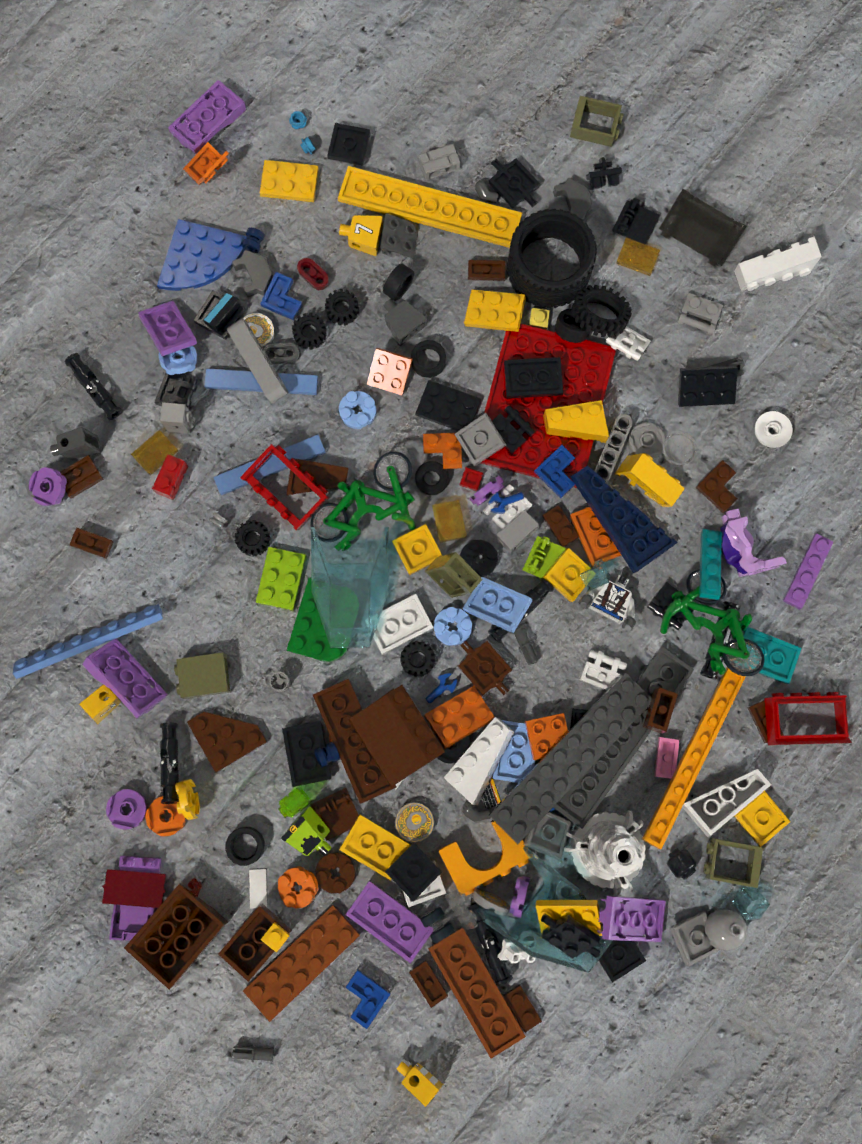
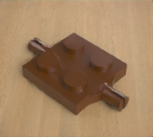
(484, 668)

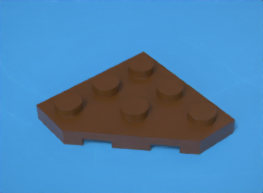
(225, 738)

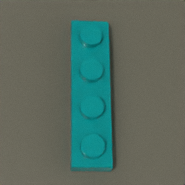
(710, 564)

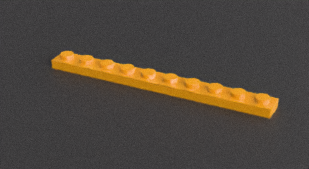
(693, 759)

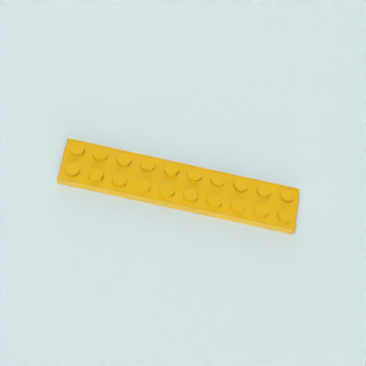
(429, 206)

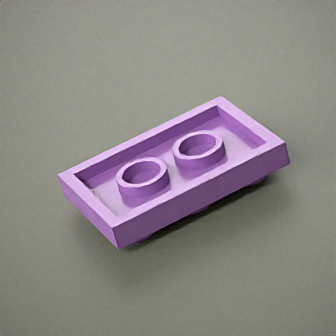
(167, 328)

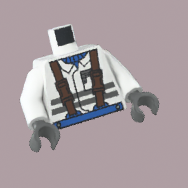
(612, 602)

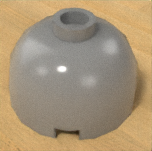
(726, 929)

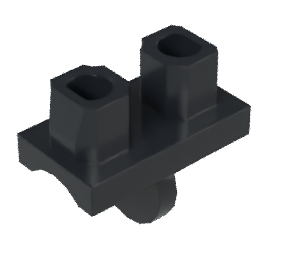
(611, 174)

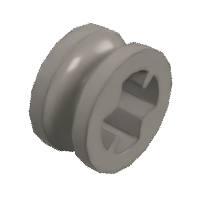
(218, 520)

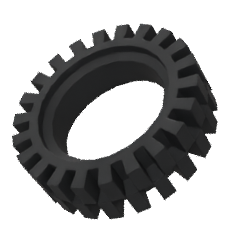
(607, 299)

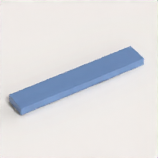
(246, 381)
(302, 450)

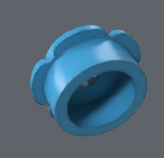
(297, 115)
(307, 145)

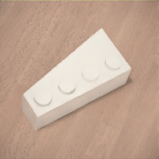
(778, 265)
(475, 767)
(721, 804)

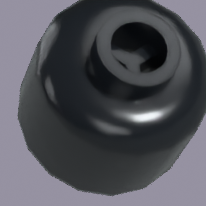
(681, 863)

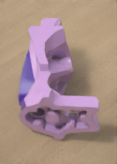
(738, 544)

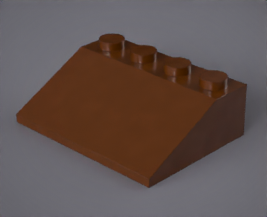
(396, 735)
(175, 935)

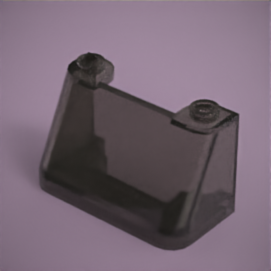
(702, 228)

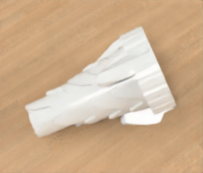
(597, 847)

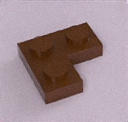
(713, 486)

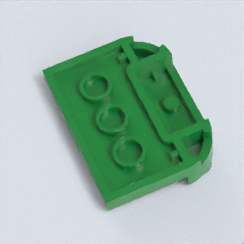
(308, 633)

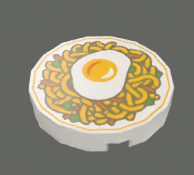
(261, 327)

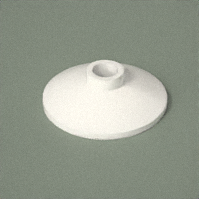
(779, 423)

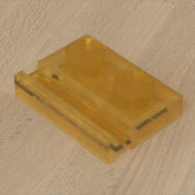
(638, 256)
(153, 452)
(449, 521)

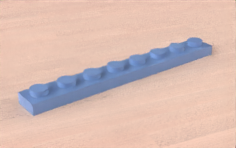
(87, 641)

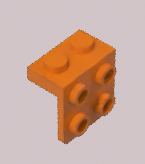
(204, 162)

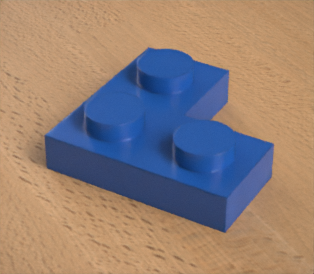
(277, 299)
(551, 471)
(372, 997)

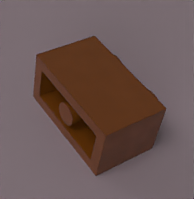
(660, 710)

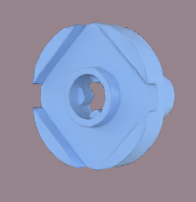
(186, 363)
(353, 400)
(454, 637)

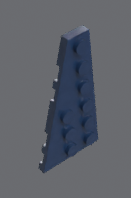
(625, 524)

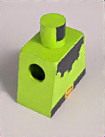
(308, 834)

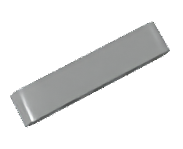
(257, 360)
(612, 449)

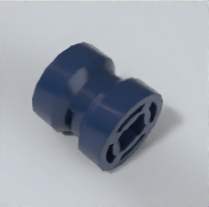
(253, 240)
(327, 754)

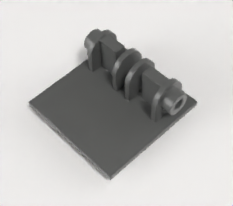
(399, 236)

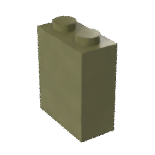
(202, 675)

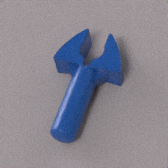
(504, 501)
(441, 688)

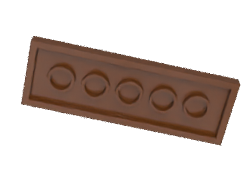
(301, 963)
(476, 992)

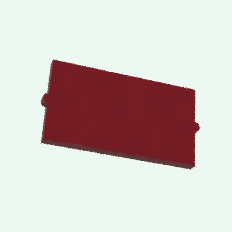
(134, 888)

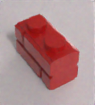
(170, 477)

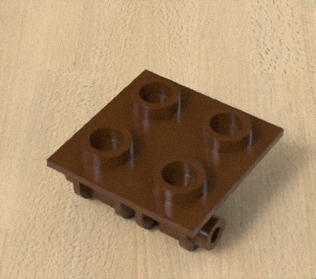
(336, 812)

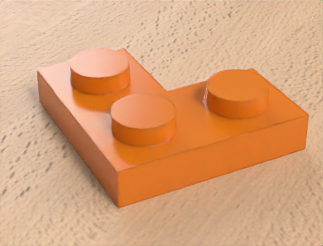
(447, 445)

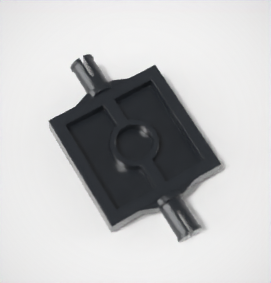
(514, 183)
(570, 936)

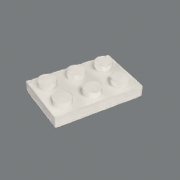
(401, 624)

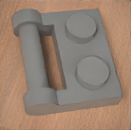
(702, 309)

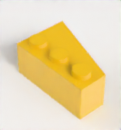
(578, 421)
(651, 478)

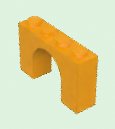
(468, 877)

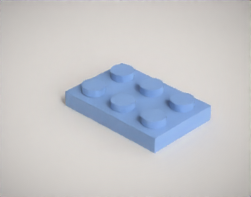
(497, 605)
(517, 758)

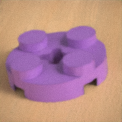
(57, 486)
(482, 494)
(117, 815)
(518, 902)

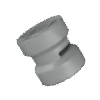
(276, 682)

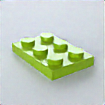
(281, 578)

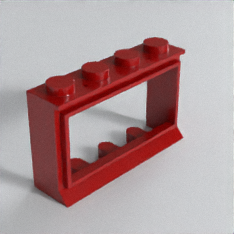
(294, 466)
(773, 723)

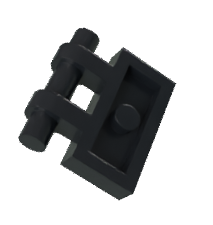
(171, 388)
(511, 436)
(665, 599)

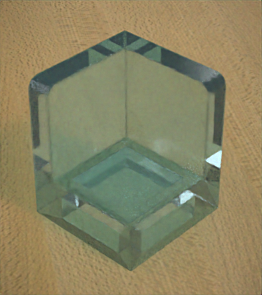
(596, 576)
(750, 903)

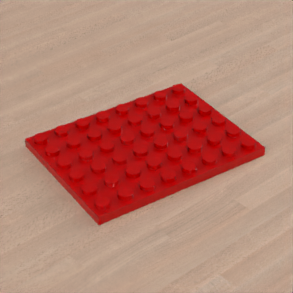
(584, 380)

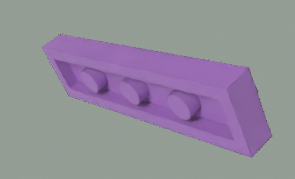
(808, 571)

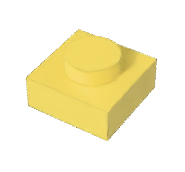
(539, 318)

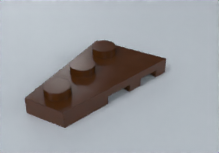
(324, 474)

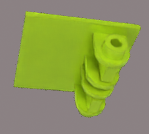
(542, 556)

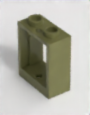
(597, 107)
(448, 569)
(753, 865)

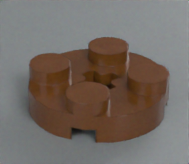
(336, 884)

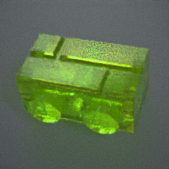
(294, 803)

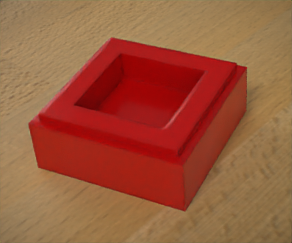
(471, 479)

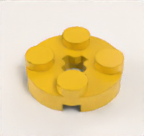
(188, 800)

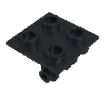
(635, 221)

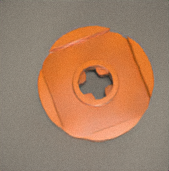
(159, 825)
(287, 891)

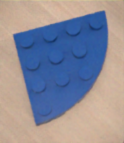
(198, 256)

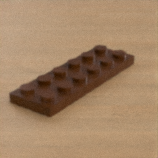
(336, 707)

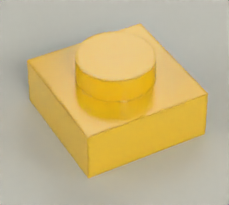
(275, 937)

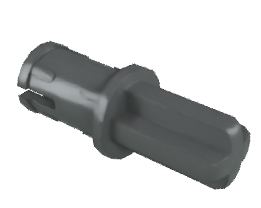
(525, 646)
(253, 1053)

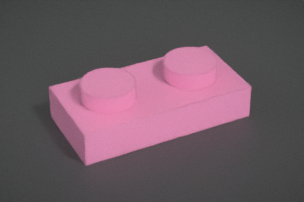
(666, 757)

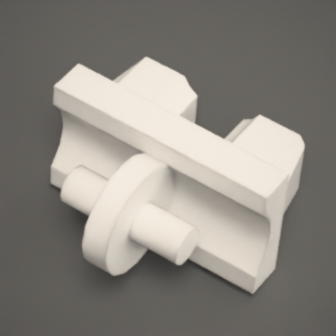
(513, 953)

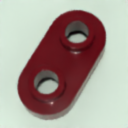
(314, 274)

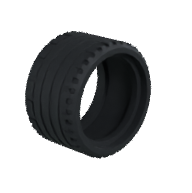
(560, 226)

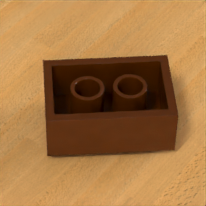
(245, 949)

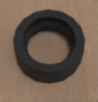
(398, 282)
(566, 332)
(432, 345)
(229, 846)

